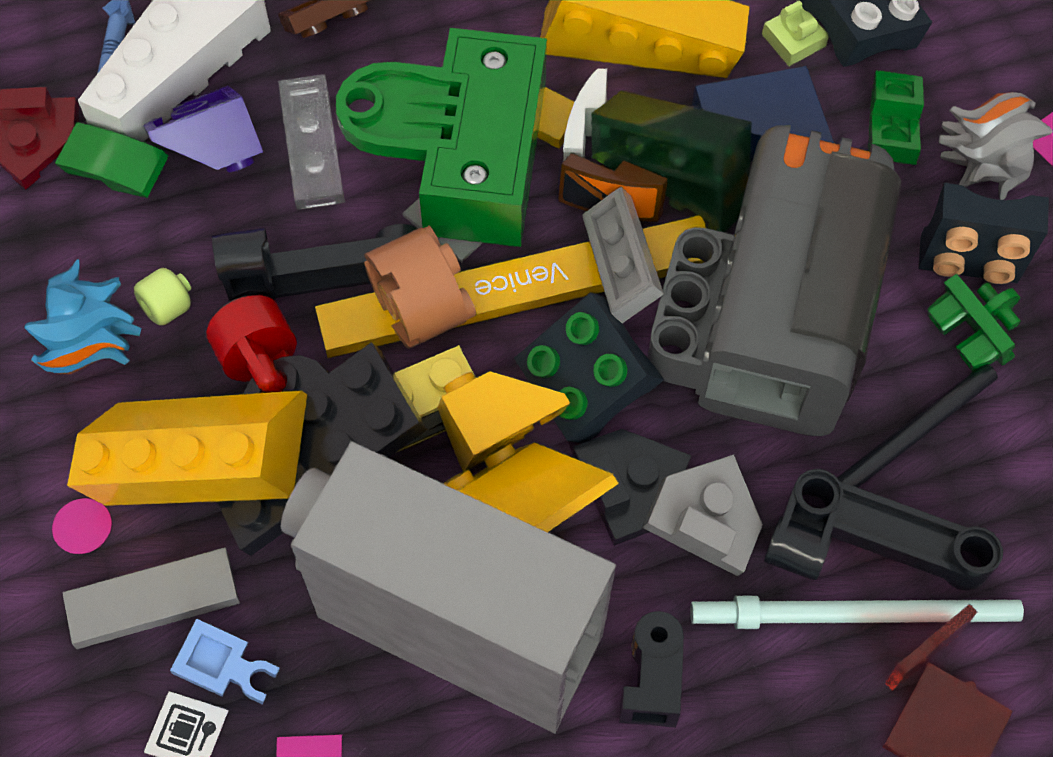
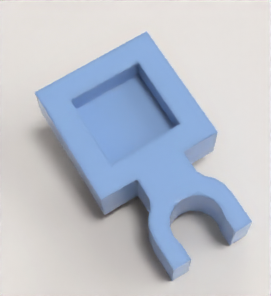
(215, 658)

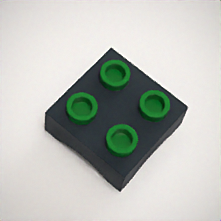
(590, 362)

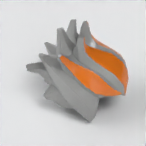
(994, 141)

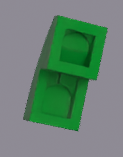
(895, 115)

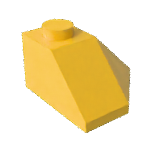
(493, 412)

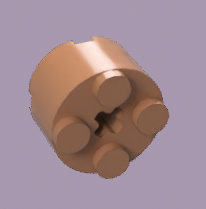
(418, 286)

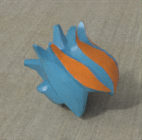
(80, 324)

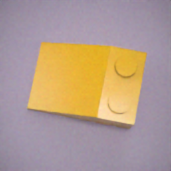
(534, 484)

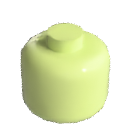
(163, 296)

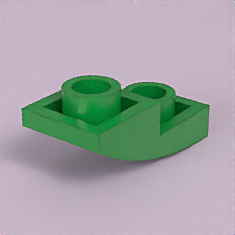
(113, 158)

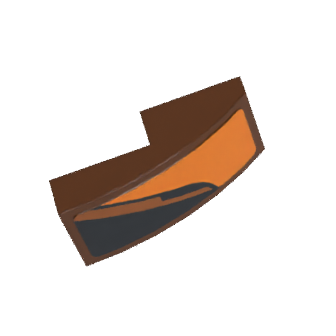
(588, 183)

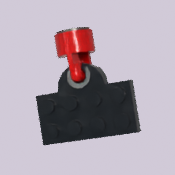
(351, 403)

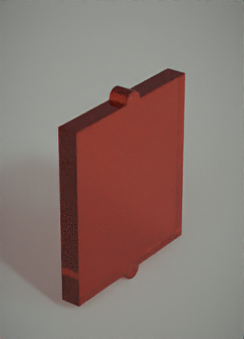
(931, 647)
(947, 719)

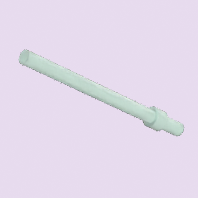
(749, 611)

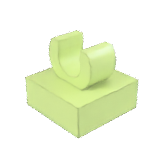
(795, 34)

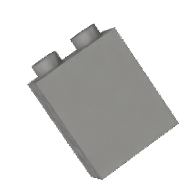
(449, 583)

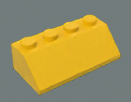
(191, 450)

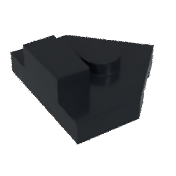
(639, 469)

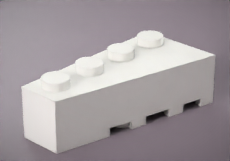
(168, 59)

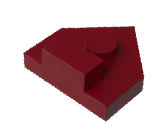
(33, 130)

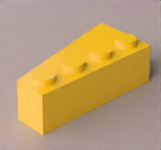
(654, 34)

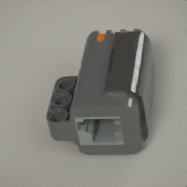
(790, 294)

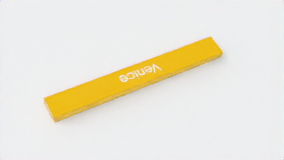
(497, 289)

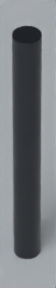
(919, 426)

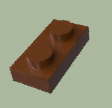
(311, 16)

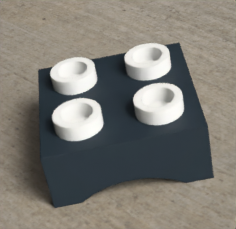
(869, 26)

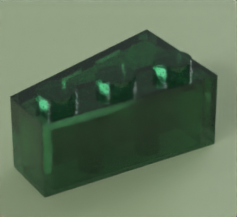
(693, 148)

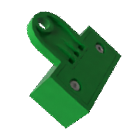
(467, 122)

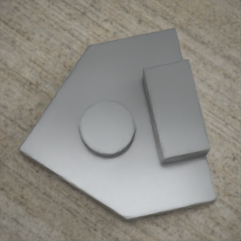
(707, 514)

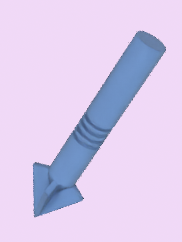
(119, 17)

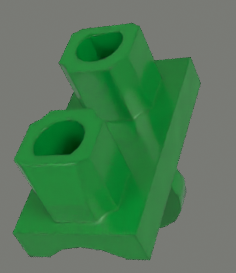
(989, 340)

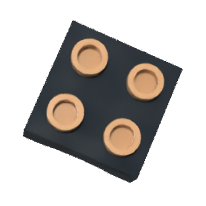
(983, 235)

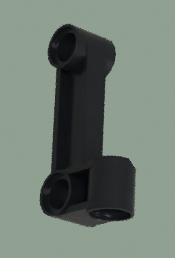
(249, 268)
(877, 526)

